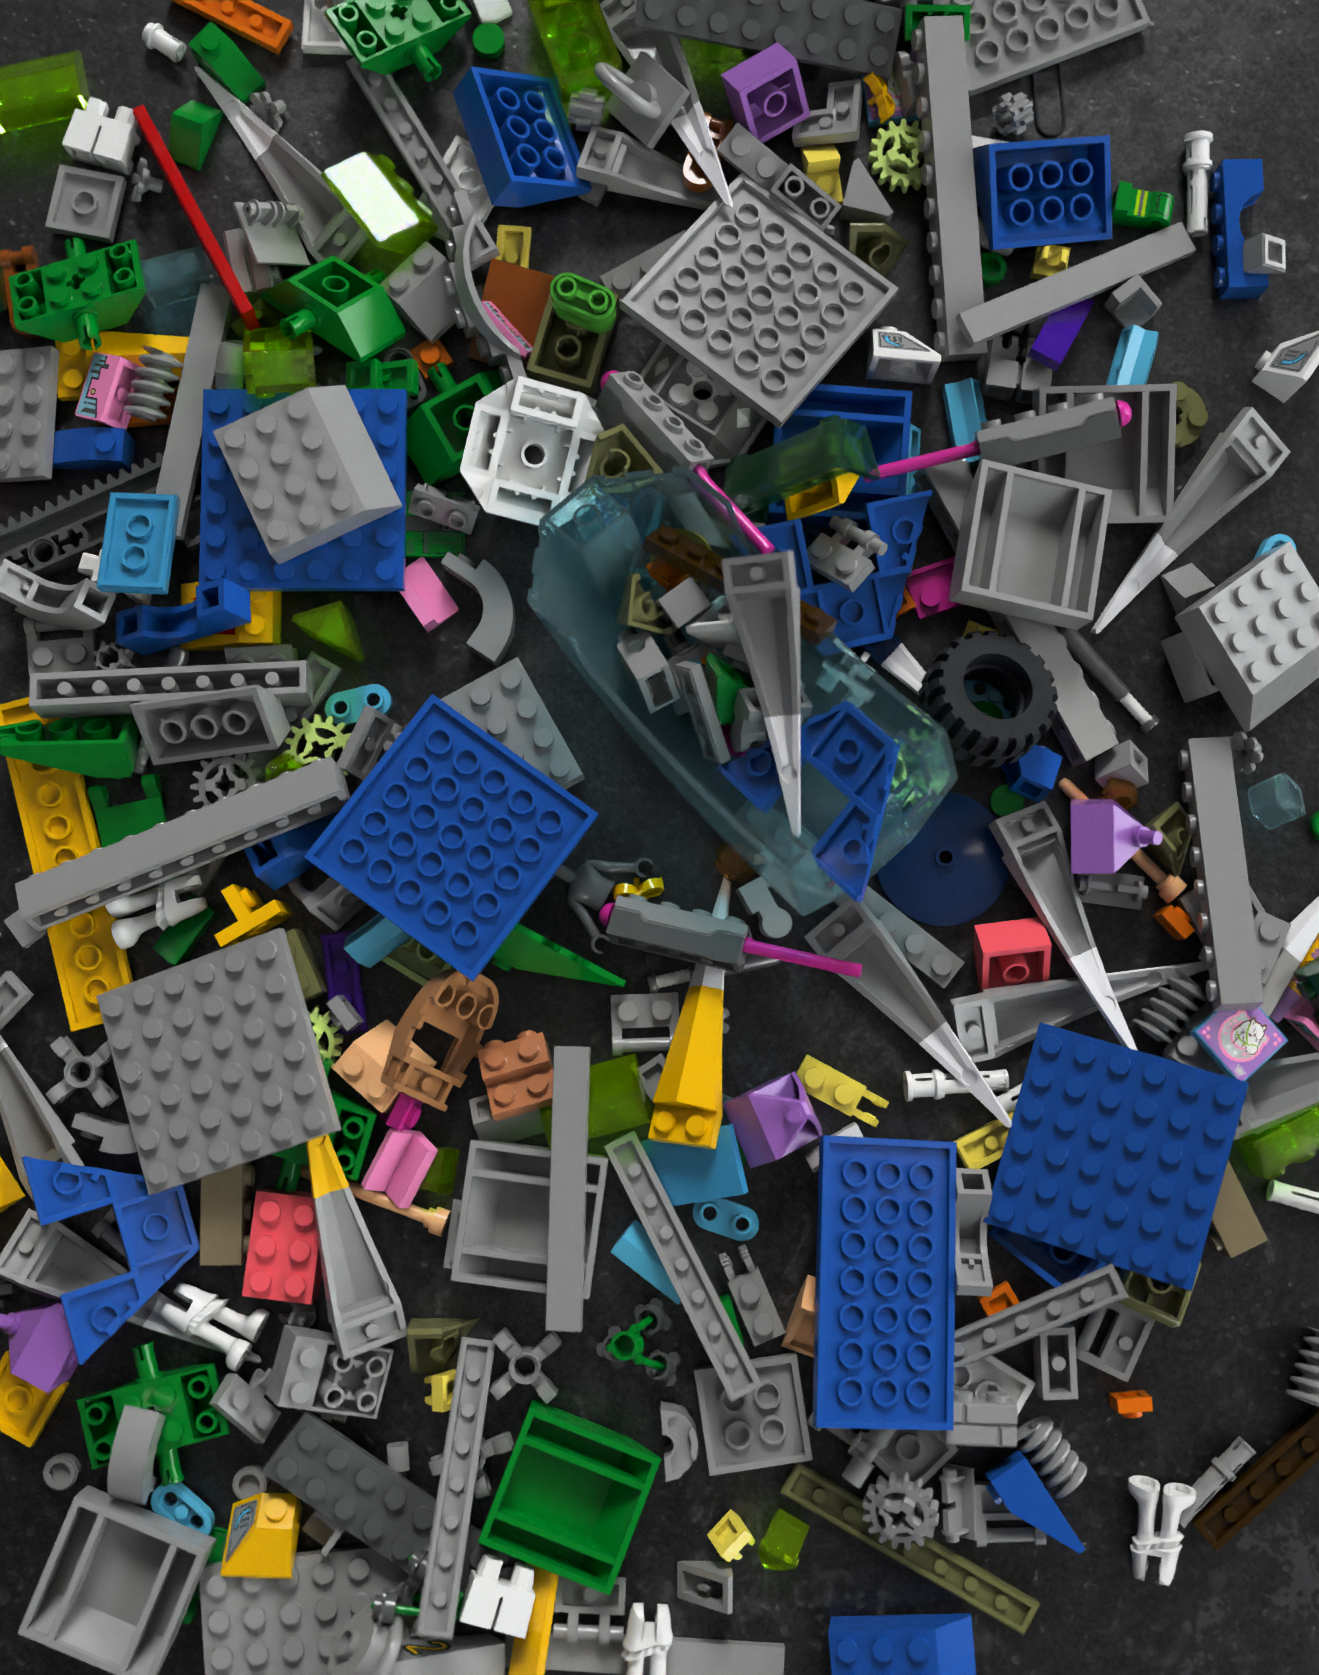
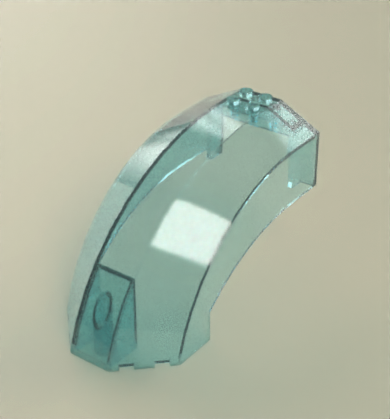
(576, 593)

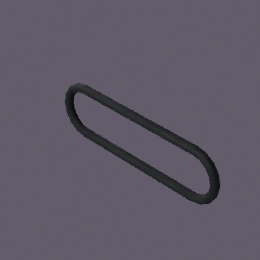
(1062, 103)

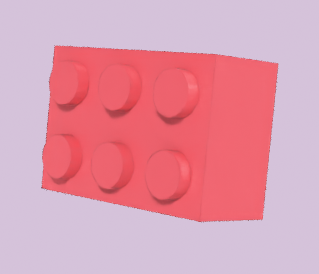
(283, 1248)

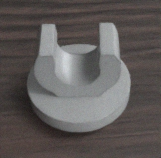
(301, 1316)

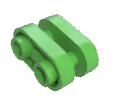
(583, 302)

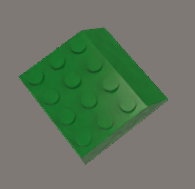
(570, 1497)

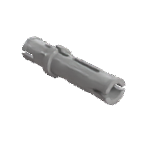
(1217, 1476)

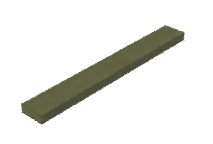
(931, 1560)

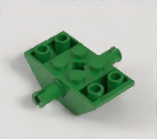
(398, 32)
(79, 293)
(339, 307)
(437, 429)
(349, 1142)
(178, 1393)

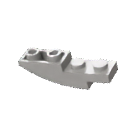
(777, 177)

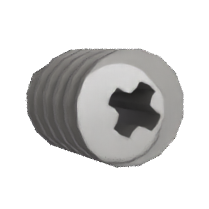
(152, 385)
(1171, 1007)
(1309, 1382)
(1053, 1454)

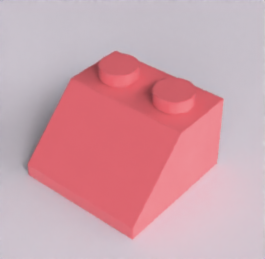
(1011, 953)

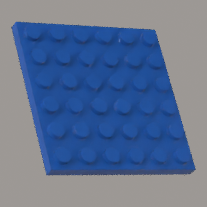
(357, 561)
(452, 837)
(1116, 1154)

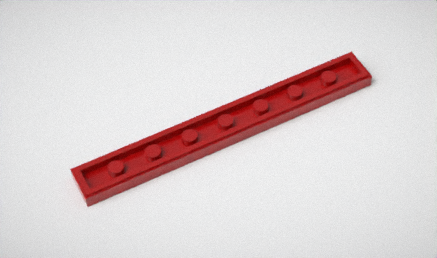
(196, 218)

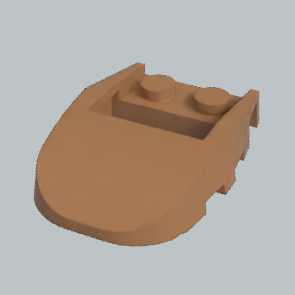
(455, 1007)

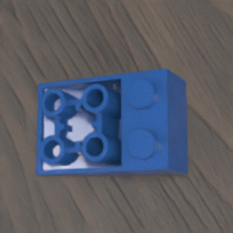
(282, 856)

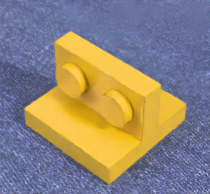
(252, 915)

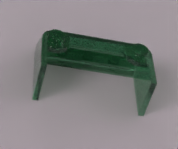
(798, 465)

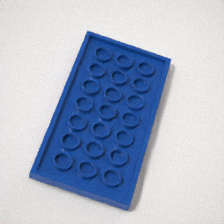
(885, 1284)

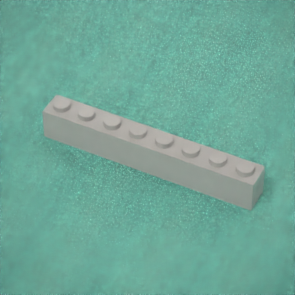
(116, 689)
(1221, 875)

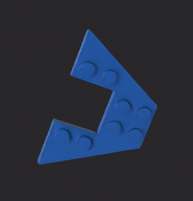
(872, 608)
(857, 762)
(153, 1232)

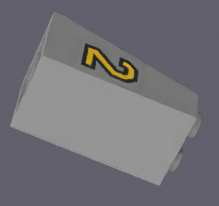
(460, 1656)

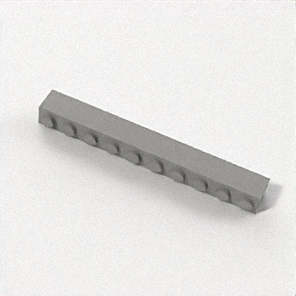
(948, 181)
(1078, 719)
(182, 844)

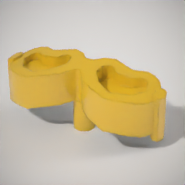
(881, 97)
(648, 889)

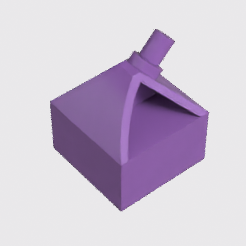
(766, 93)
(1105, 836)
(773, 1119)
(40, 1345)

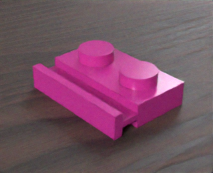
(931, 589)

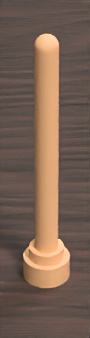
(1167, 884)
(433, 1219)

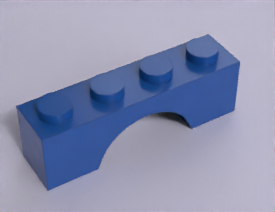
(1235, 187)
(152, 629)
(1033, 773)

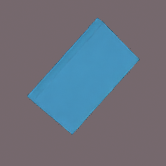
(138, 543)
(699, 1173)

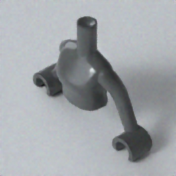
(592, 889)

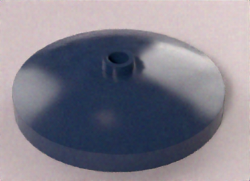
(954, 891)

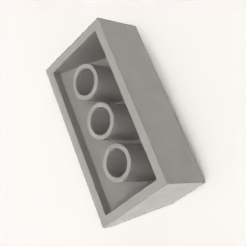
(211, 724)

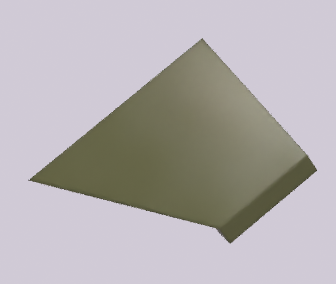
(875, 245)
(617, 453)
(639, 609)
(1175, 840)
(435, 1342)

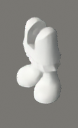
(168, 909)
(206, 1307)
(1164, 1542)
(647, 1639)

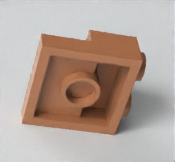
(517, 1075)

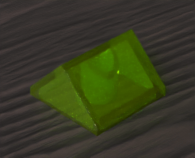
(333, 627)

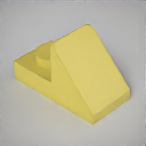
(822, 167)

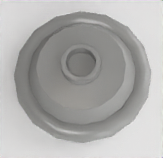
(364, 1647)

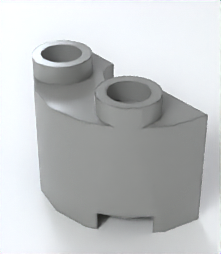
(682, 1430)

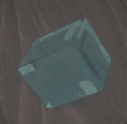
(1276, 801)

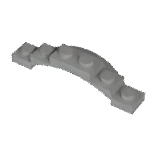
(469, 309)

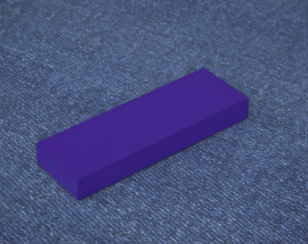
(1059, 334)
(343, 975)

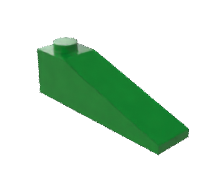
(81, 745)
(537, 954)

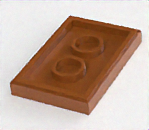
(519, 296)

